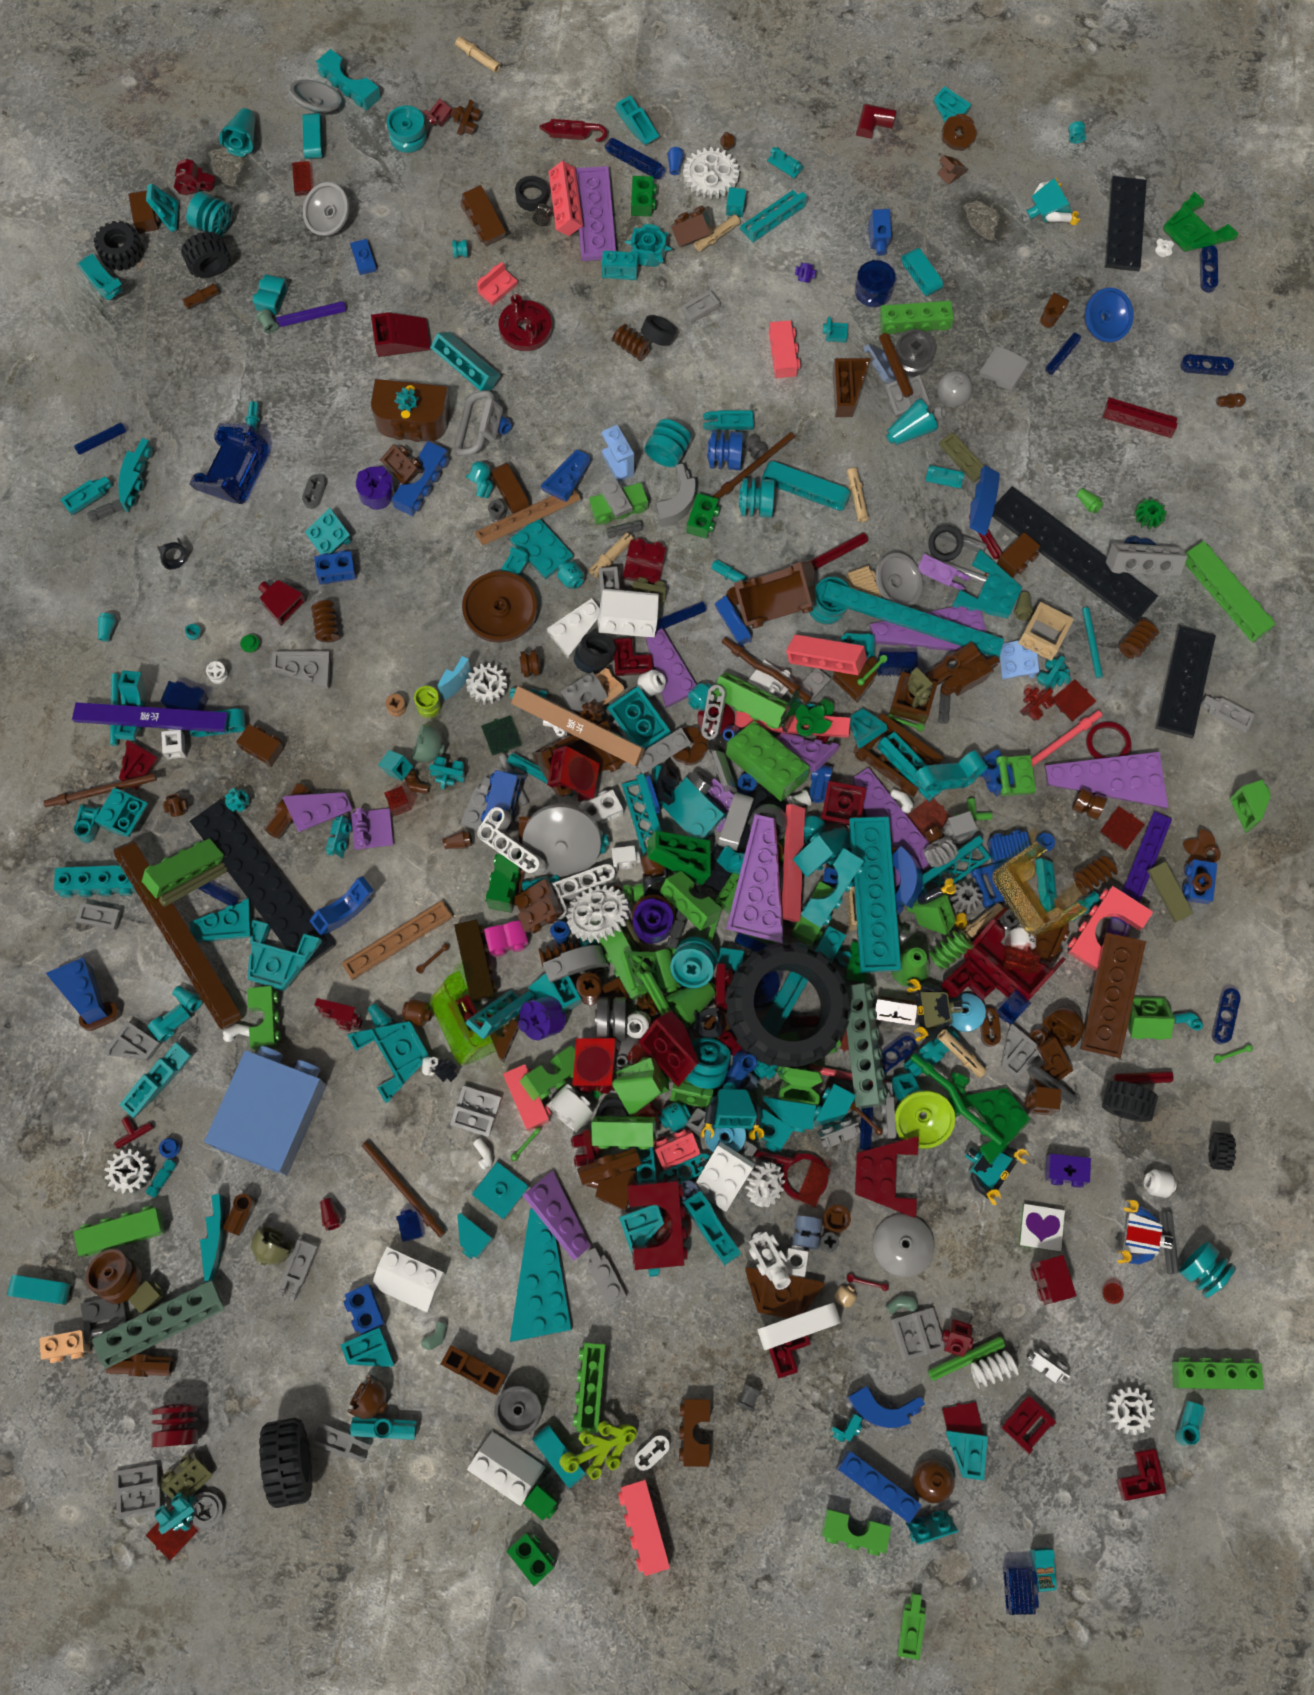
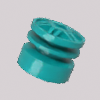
(208, 213)
(667, 443)
(757, 497)
(823, 612)
(1211, 1273)

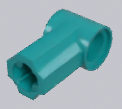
(165, 1026)
(1190, 1421)

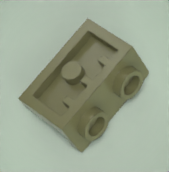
(920, 687)
(185, 1477)

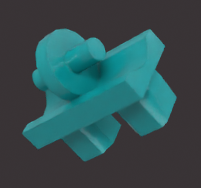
(1057, 675)
(445, 775)
(179, 1516)

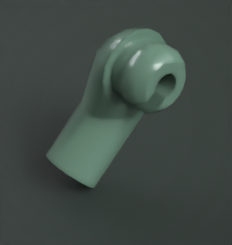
(902, 1301)
(435, 1339)

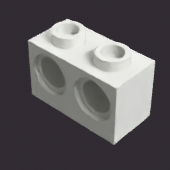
(603, 814)

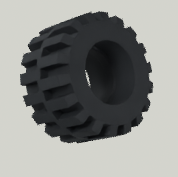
(115, 234)
(205, 254)
(1129, 1101)

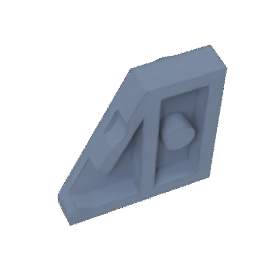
(880, 363)

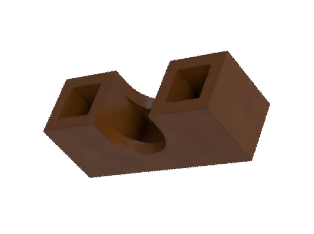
(474, 1370)
(693, 1453)

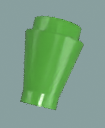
(1090, 501)

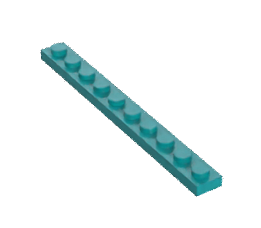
(911, 618)

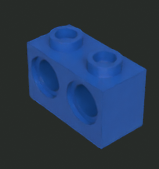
(335, 572)
(991, 775)
(1190, 871)
(369, 1306)

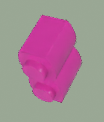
(506, 938)

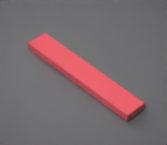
(839, 727)
(791, 872)

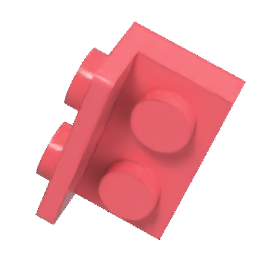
(496, 284)
(676, 1148)

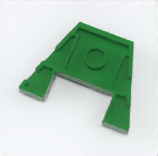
(1191, 231)
(1000, 1112)

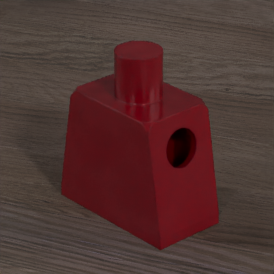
(280, 600)

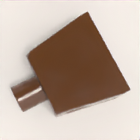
(849, 683)
(614, 1190)

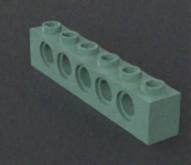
(858, 1056)
(151, 1334)

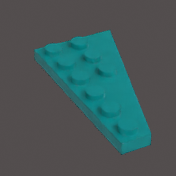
(541, 1295)

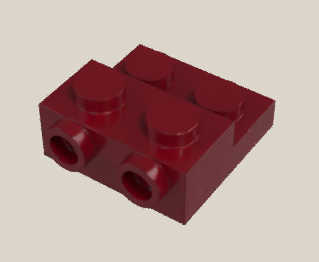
(644, 561)
(722, 981)
(343, 1015)

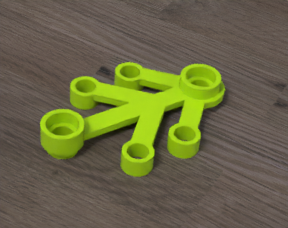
(623, 1436)

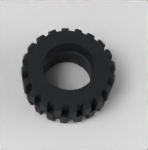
(285, 1462)

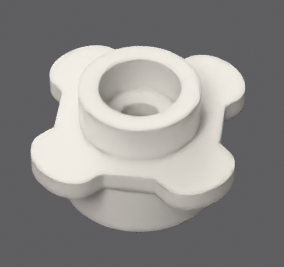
(1161, 250)

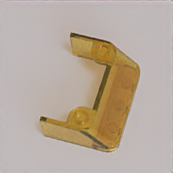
(1012, 884)

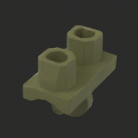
(659, 588)

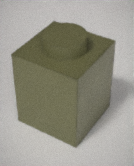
(147, 1296)

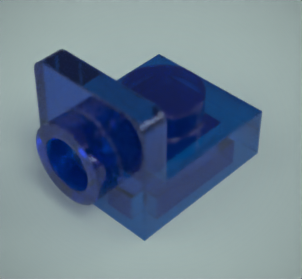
(1013, 1007)
(409, 1225)

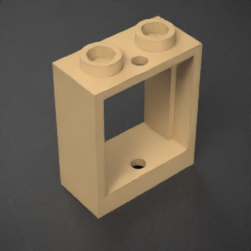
(1051, 618)

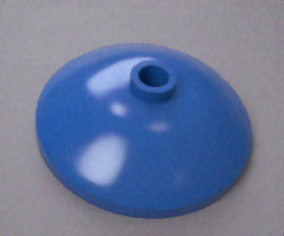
(1117, 314)

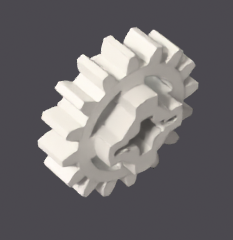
(495, 680)
(128, 1163)
(765, 1184)
(1124, 1417)

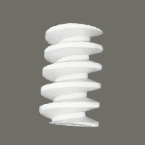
(993, 1368)

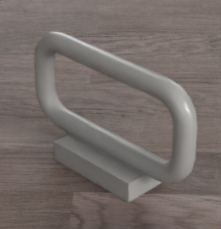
(488, 426)

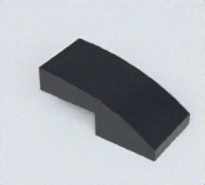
(666, 782)

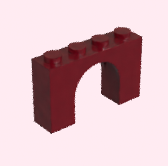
(670, 1250)

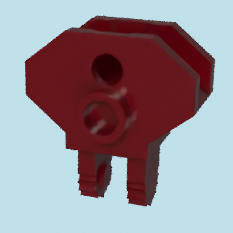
(192, 178)

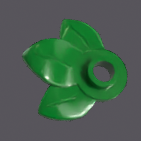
(813, 719)

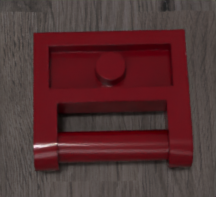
(1023, 1419)

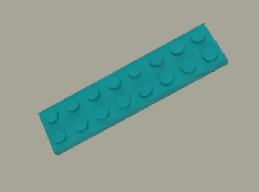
(875, 896)

